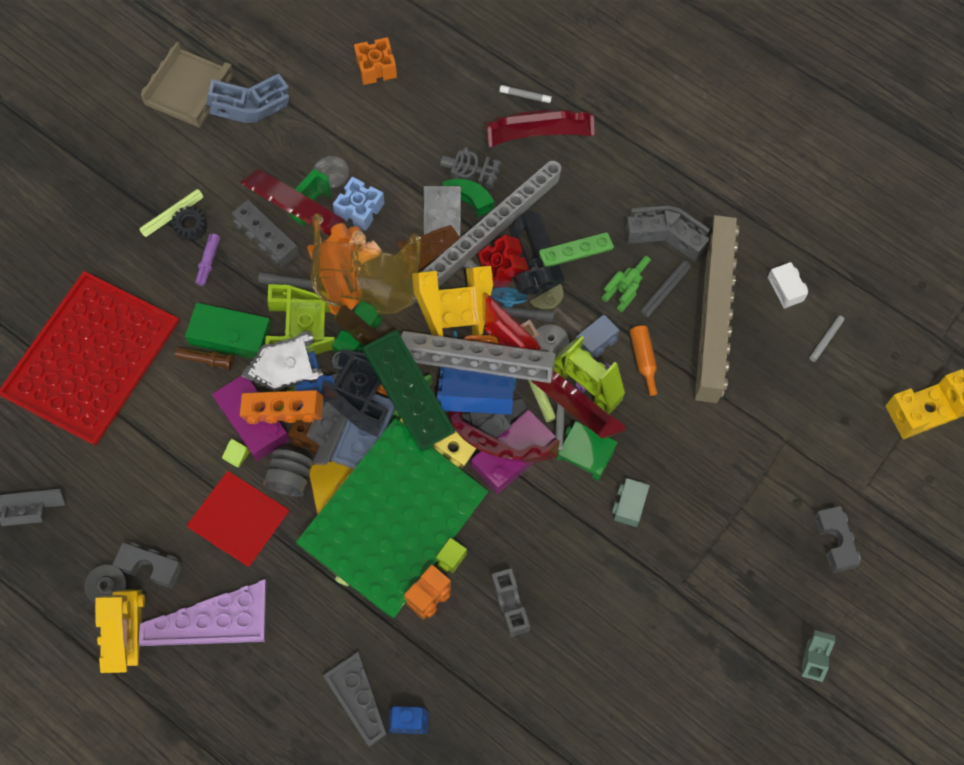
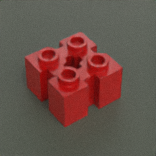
(504, 260)

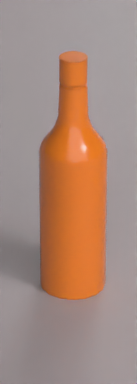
(644, 356)

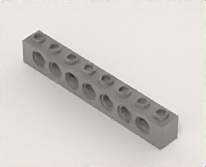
(480, 357)

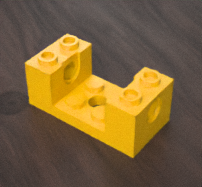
(909, 410)

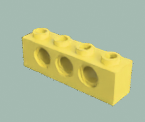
(459, 457)

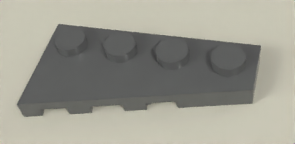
(355, 695)

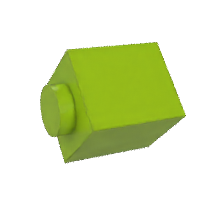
(451, 556)

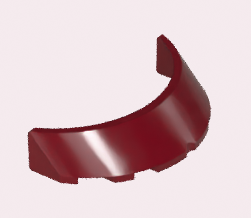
(537, 124)
(290, 199)
(581, 407)
(494, 447)

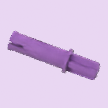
(207, 259)

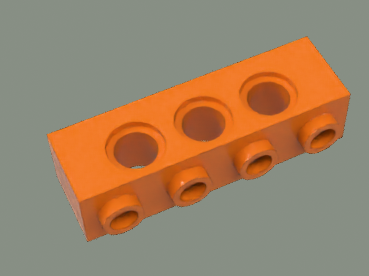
(253, 402)

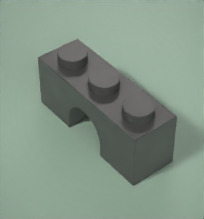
(834, 522)
(132, 558)
(509, 602)

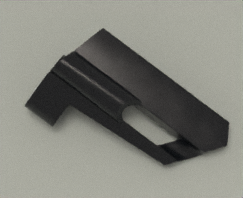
(538, 278)

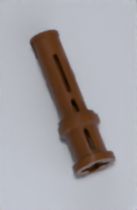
(213, 359)

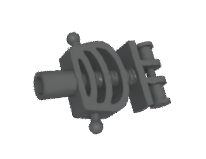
(457, 165)

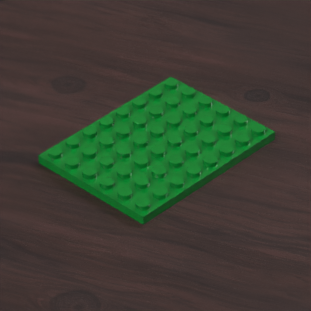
(391, 518)

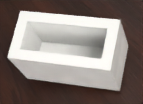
(788, 285)

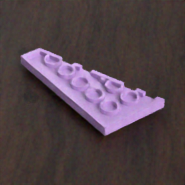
(222, 619)

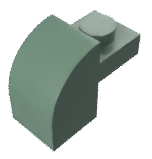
(817, 655)

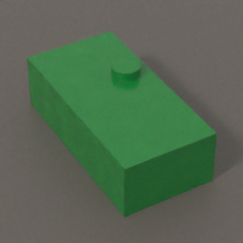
(227, 331)

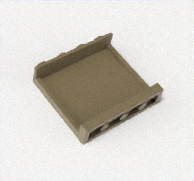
(183, 85)

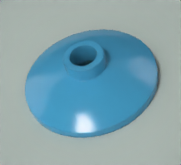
(508, 296)

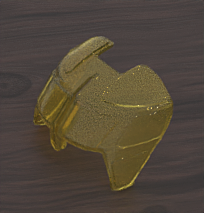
(379, 276)

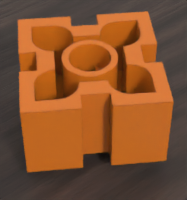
(375, 61)
(428, 592)

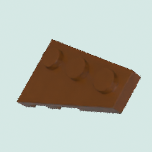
(434, 244)

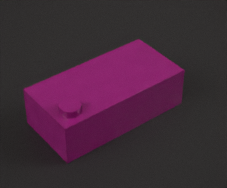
(524, 432)
(258, 438)

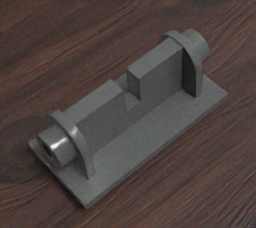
(496, 425)

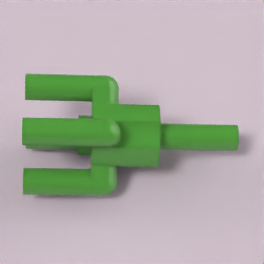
(626, 283)

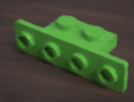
(576, 249)

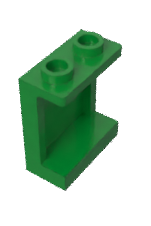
(313, 186)
(587, 450)

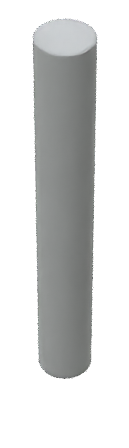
(826, 339)
(560, 425)

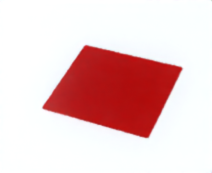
(238, 518)

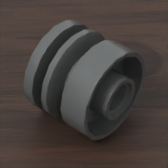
(288, 473)

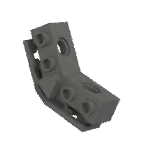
(668, 225)

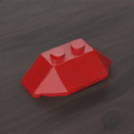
(505, 327)

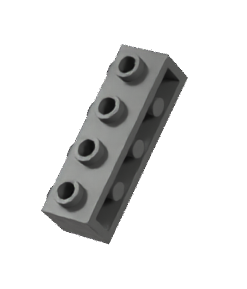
(265, 234)

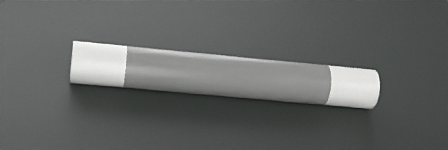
(526, 94)

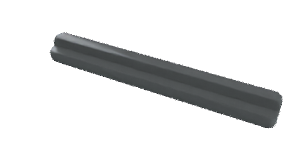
(665, 289)

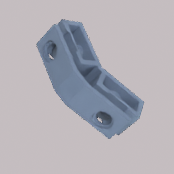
(248, 104)

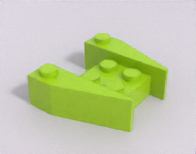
(303, 313)
(590, 374)

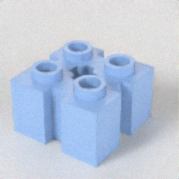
(358, 203)

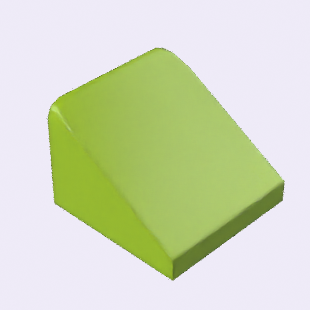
(235, 453)

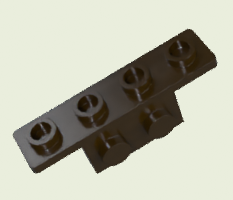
(356, 326)

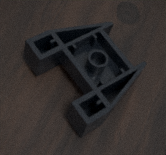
(355, 393)

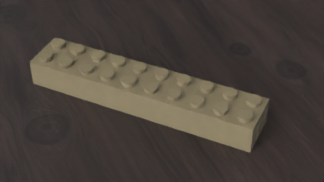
(716, 310)

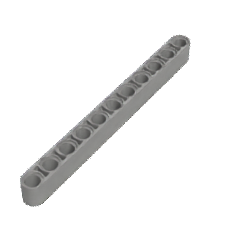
(494, 218)

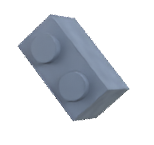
(599, 336)

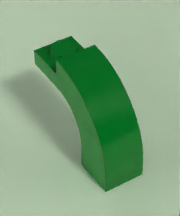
(473, 195)

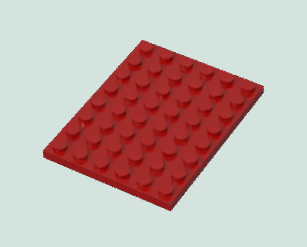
(89, 358)

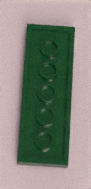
(408, 390)

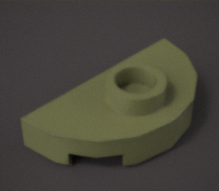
(549, 300)

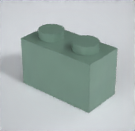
(631, 503)

